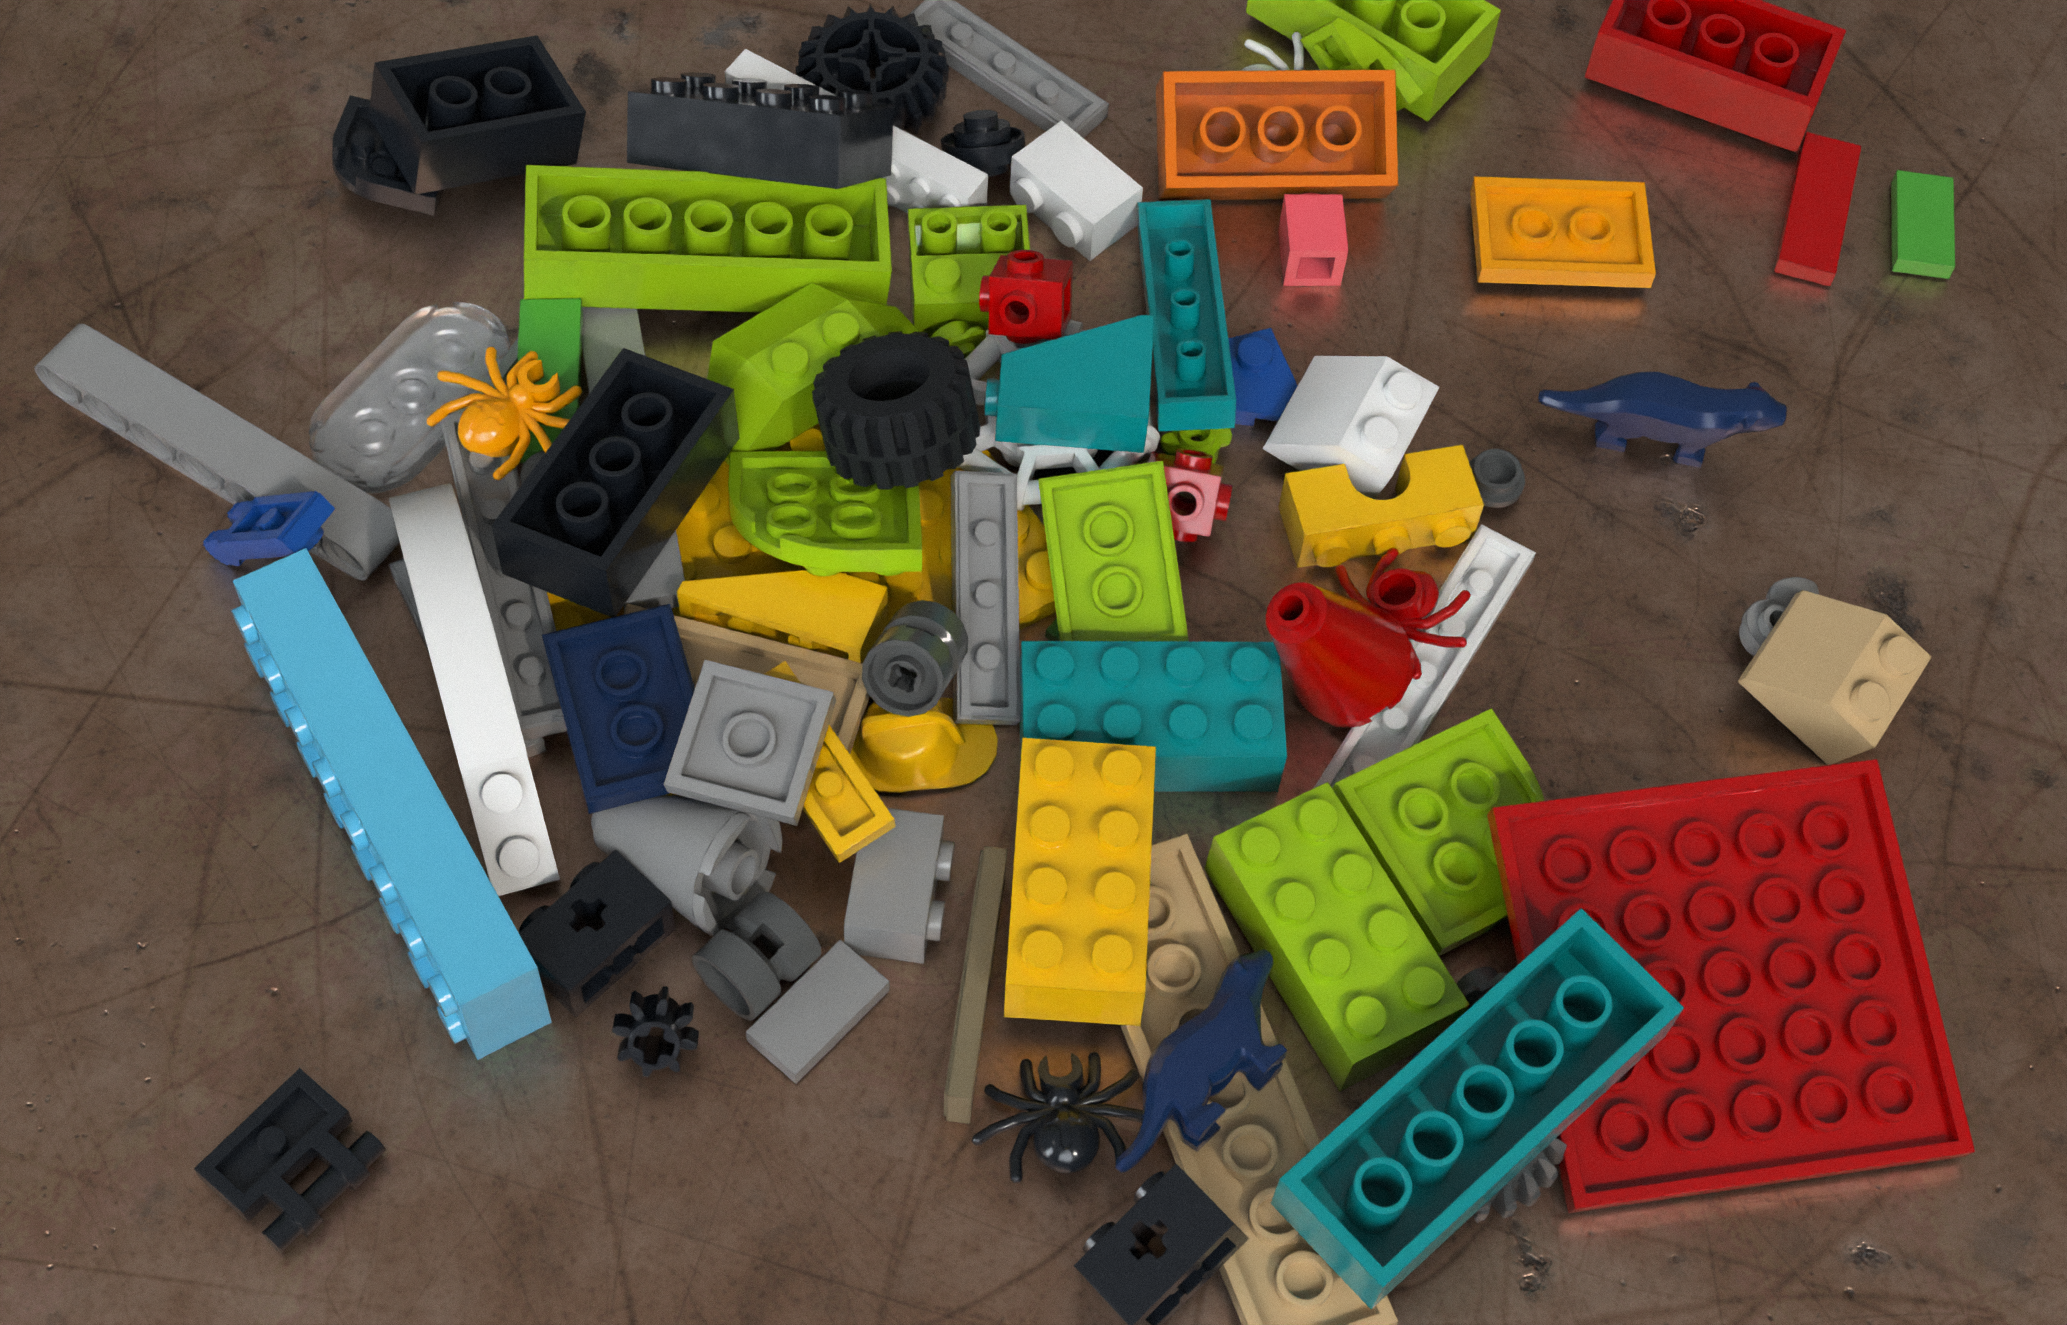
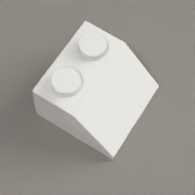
(1352, 415)

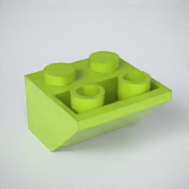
(952, 253)

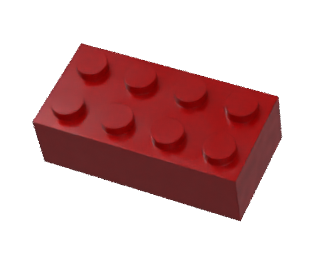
(1720, 62)

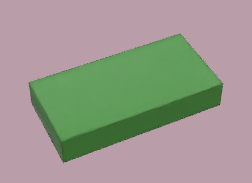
(1922, 224)

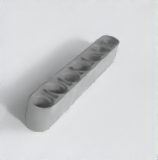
(212, 443)

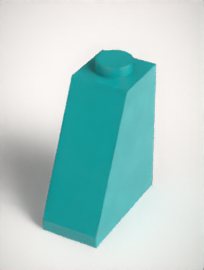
(1077, 389)

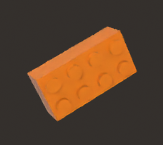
(1276, 134)

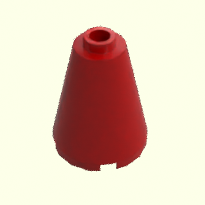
(1339, 653)

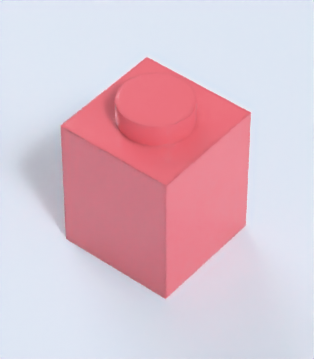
(1312, 239)

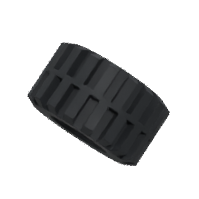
(896, 409)

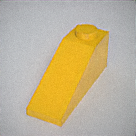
(814, 612)

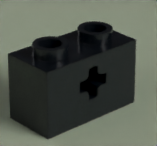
(596, 931)
(1196, 1240)

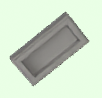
(818, 1011)

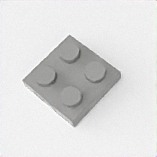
(750, 742)

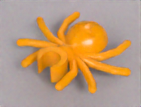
(501, 418)

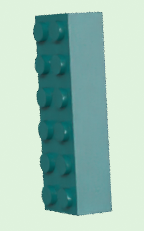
(1475, 1107)

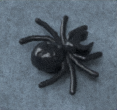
(1061, 1116)

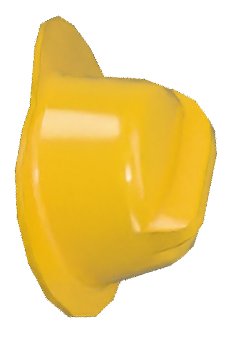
(922, 749)

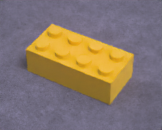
(1081, 882)

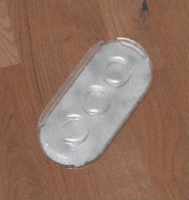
(376, 418)

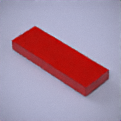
(1817, 209)

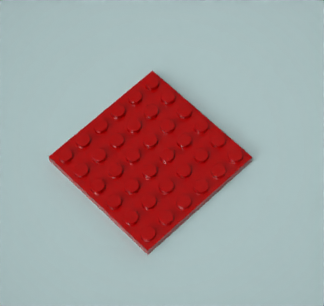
(1797, 968)

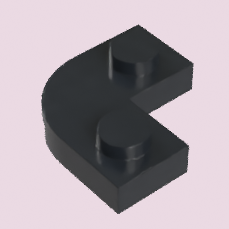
(367, 165)

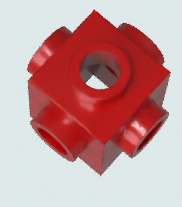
(1028, 297)
(1196, 474)

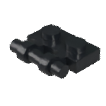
(275, 1146)

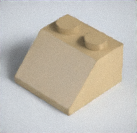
(1834, 674)

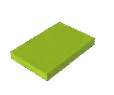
(1113, 555)

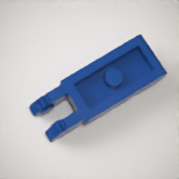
(270, 527)

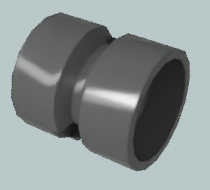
(915, 658)
(766, 946)

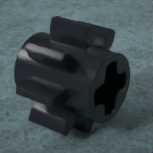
(649, 1050)

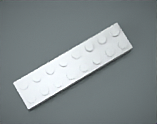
(919, 172)

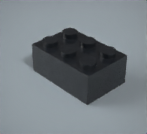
(475, 113)

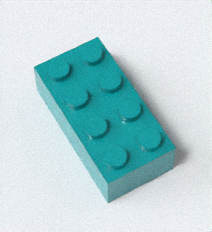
(1200, 703)

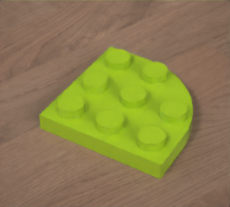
(818, 520)
(1432, 828)

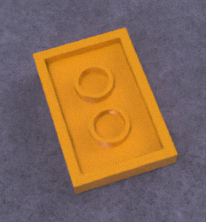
(1562, 232)

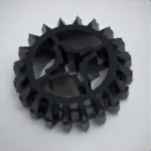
(905, 60)

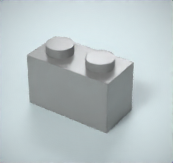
(894, 889)

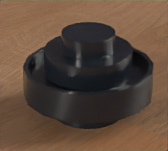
(984, 141)

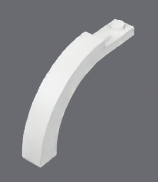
(474, 689)

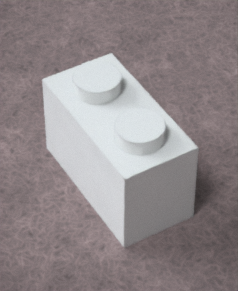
(1075, 190)

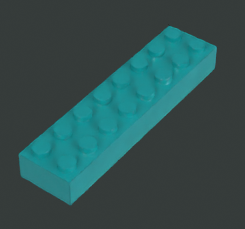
(1190, 327)

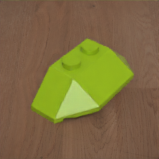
(781, 352)

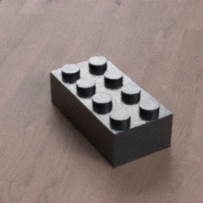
(760, 131)
(616, 482)

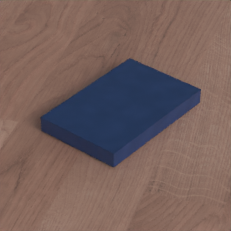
(622, 702)

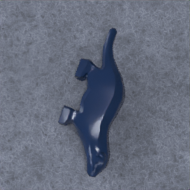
(1669, 412)
(1204, 1058)

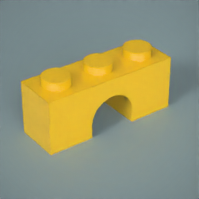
(1335, 522)

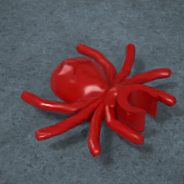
(1410, 599)

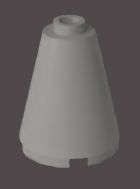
(694, 853)

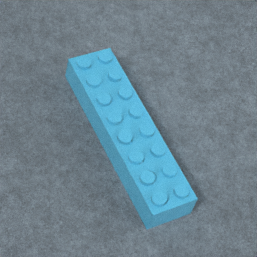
(390, 807)

